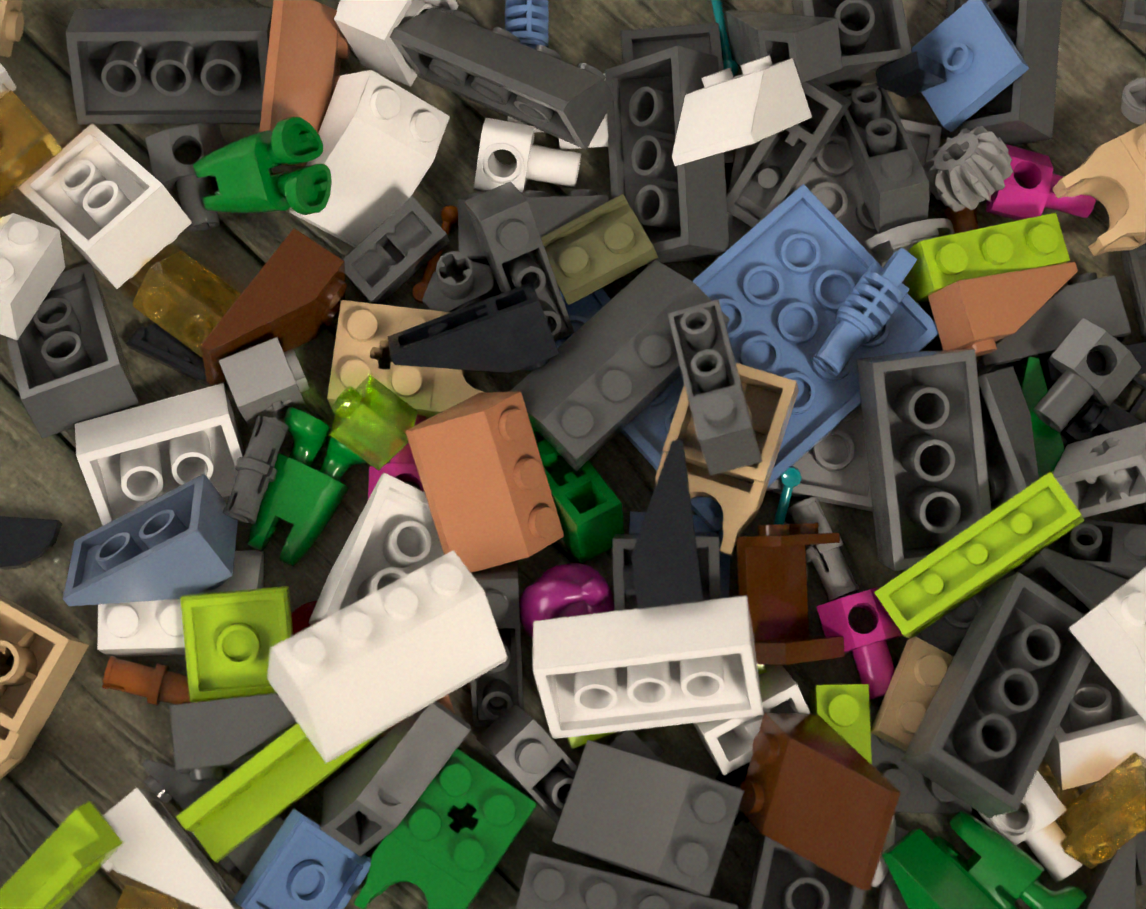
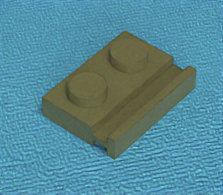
(597, 249)

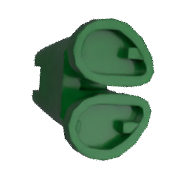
(247, 178)
(301, 492)
(1004, 869)

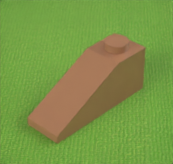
(992, 307)

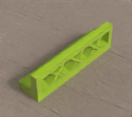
(979, 556)
(260, 791)
(62, 862)

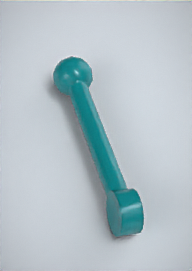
(725, 47)
(790, 479)

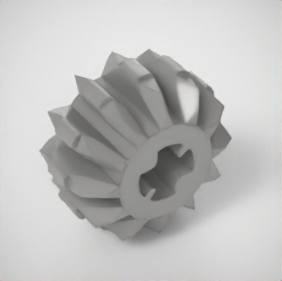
(968, 168)

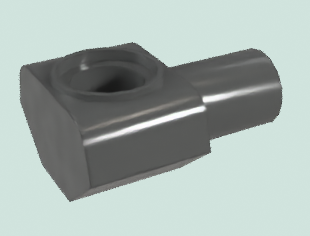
(175, 174)
(458, 283)
(1077, 380)

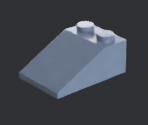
(156, 550)

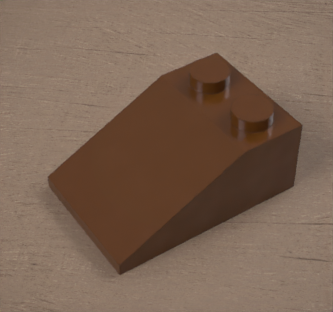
(287, 299)
(818, 796)

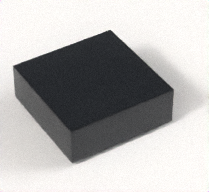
(910, 75)

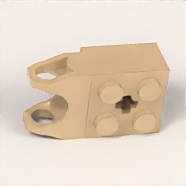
(1118, 180)
(364, 339)
(741, 489)
(31, 688)

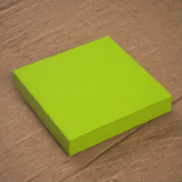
(231, 640)

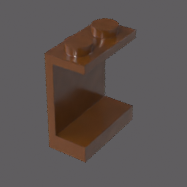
(776, 592)

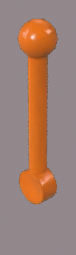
(449, 216)

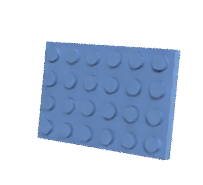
(782, 305)

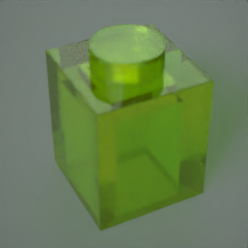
(372, 421)

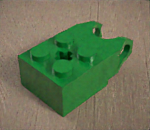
(434, 857)

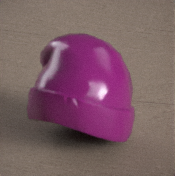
(564, 592)

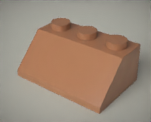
(301, 63)
(485, 481)

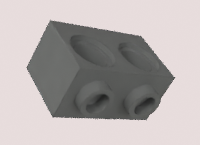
(394, 252)

